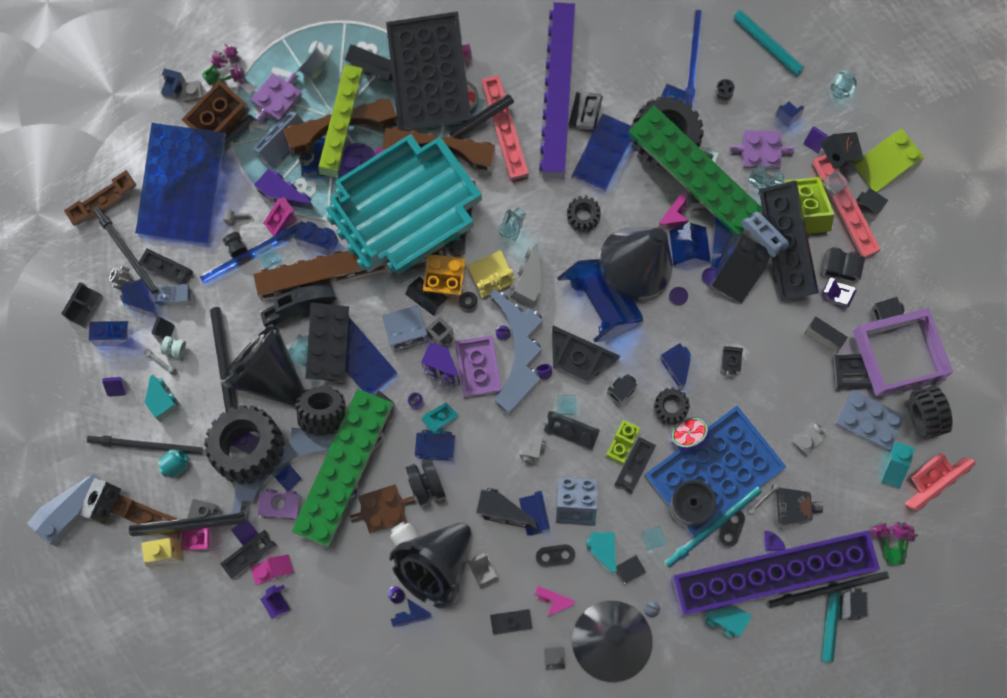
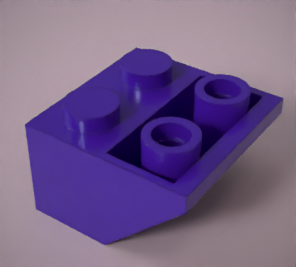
(439, 363)

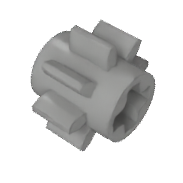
(120, 277)

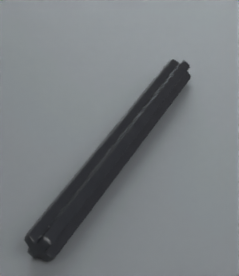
(222, 355)
(187, 524)

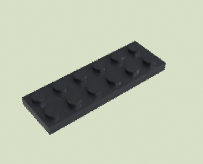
(794, 265)

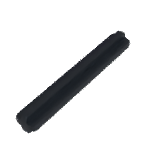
(482, 116)

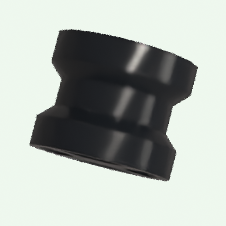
(727, 86)

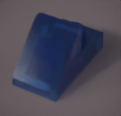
(416, 615)

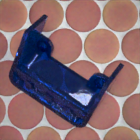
(615, 310)

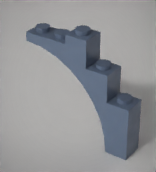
(521, 379)

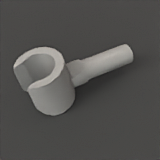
(230, 215)

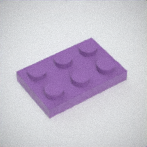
(478, 366)

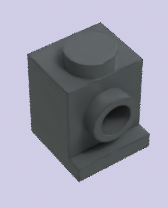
(554, 658)

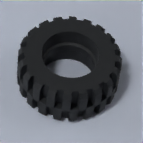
(677, 113)
(232, 425)

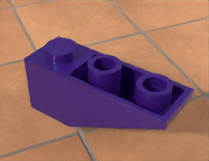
(274, 187)

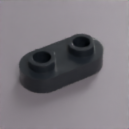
(731, 529)
(554, 554)

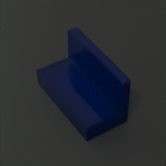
(535, 507)

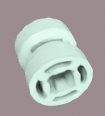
(173, 347)

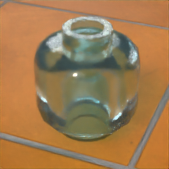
(843, 84)

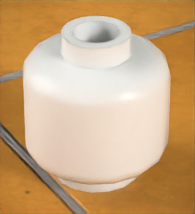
(403, 533)

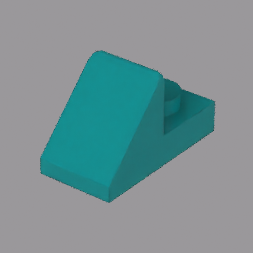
(440, 418)

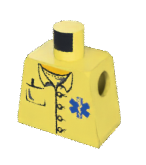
(161, 552)

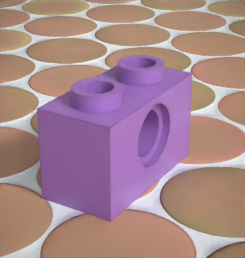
(268, 501)

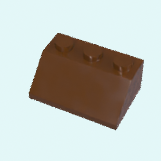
(217, 110)

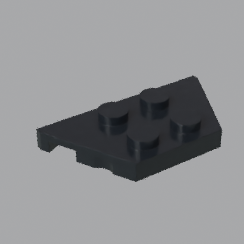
(578, 356)

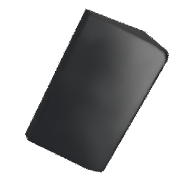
(429, 301)

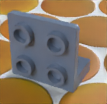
(405, 328)
(577, 500)

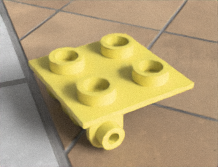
(491, 273)

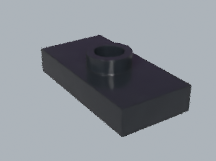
(511, 622)

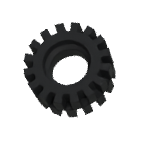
(583, 203)
(674, 394)

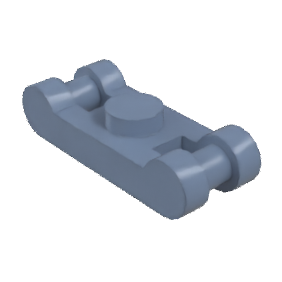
(765, 233)

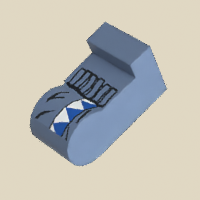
(174, 295)

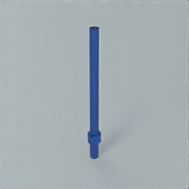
(693, 58)
(283, 235)

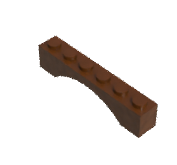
(374, 115)
(477, 155)

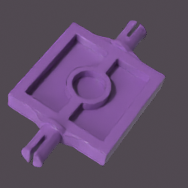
(276, 97)
(762, 148)

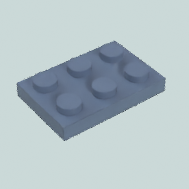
(870, 420)

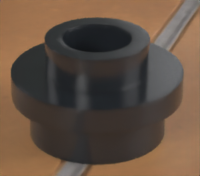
(468, 295)

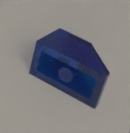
(138, 298)
(677, 364)

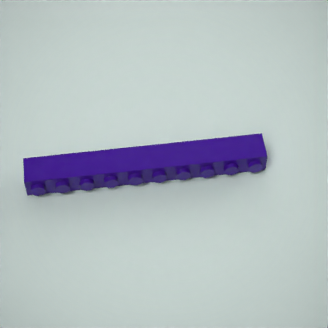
(558, 90)

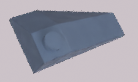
(60, 514)

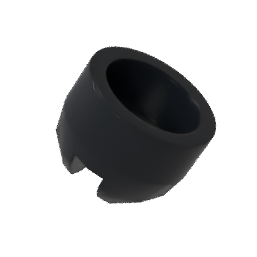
(302, 155)

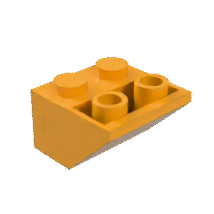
(444, 275)

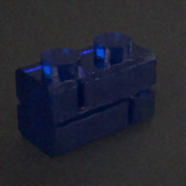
(436, 446)

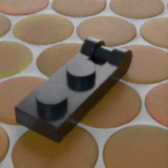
(164, 267)
(571, 429)
(635, 464)
(248, 555)

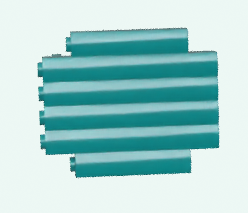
(403, 204)

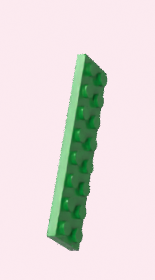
(694, 169)
(342, 468)

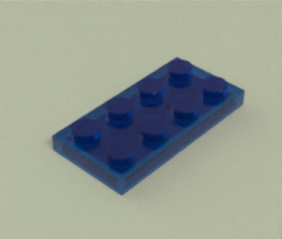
(603, 153)
(365, 363)

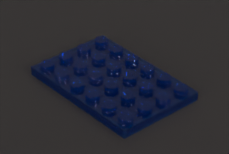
(180, 183)

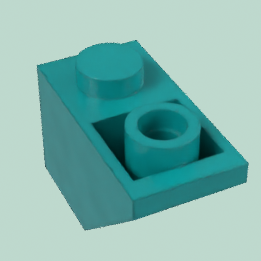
(158, 400)
(730, 619)

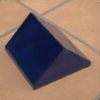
(689, 245)

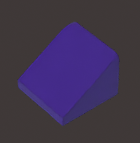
(814, 138)
(114, 386)
(244, 532)

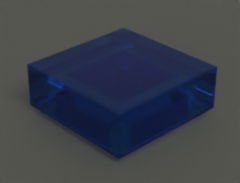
(288, 478)

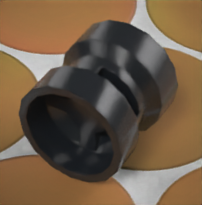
(234, 243)

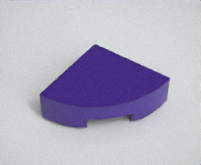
(773, 542)

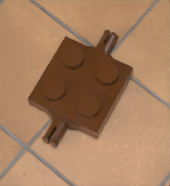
(382, 509)

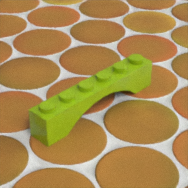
(340, 120)

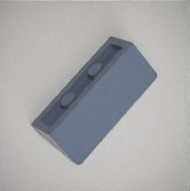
(274, 145)

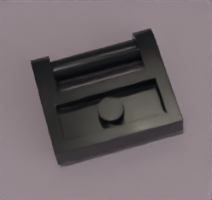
(850, 365)

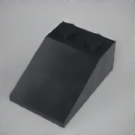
(740, 267)
(499, 509)

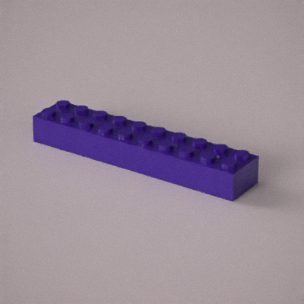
(775, 573)

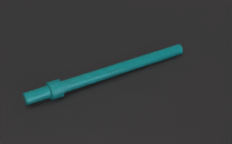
(683, 551)

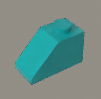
(897, 464)
(603, 549)

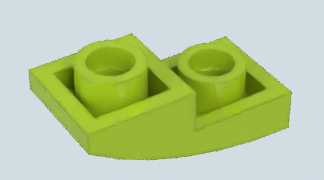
(623, 442)

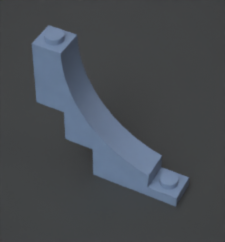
(300, 447)

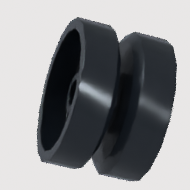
(425, 482)
(697, 492)

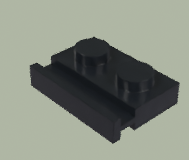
(585, 110)

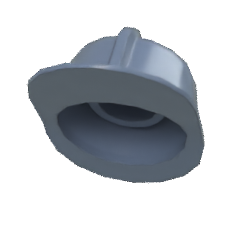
(314, 63)

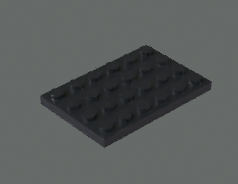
(428, 71)

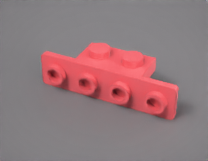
(935, 477)

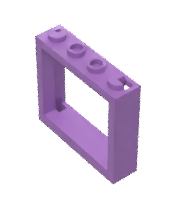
(932, 339)

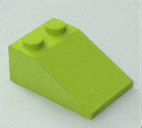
(889, 161)
(815, 205)

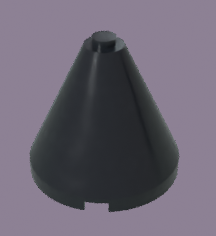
(637, 261)
(265, 369)
(434, 564)
(612, 641)

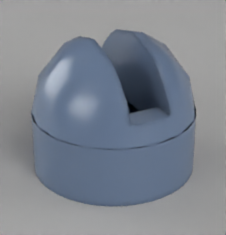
(649, 613)

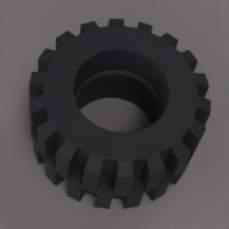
(320, 410)
(930, 412)

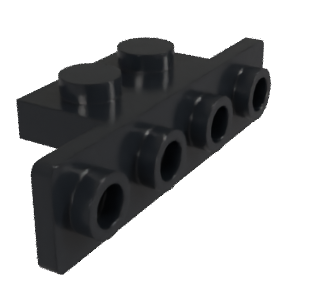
(369, 62)

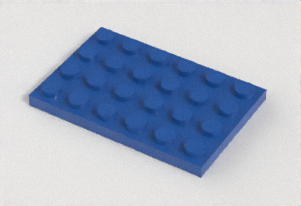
(730, 463)

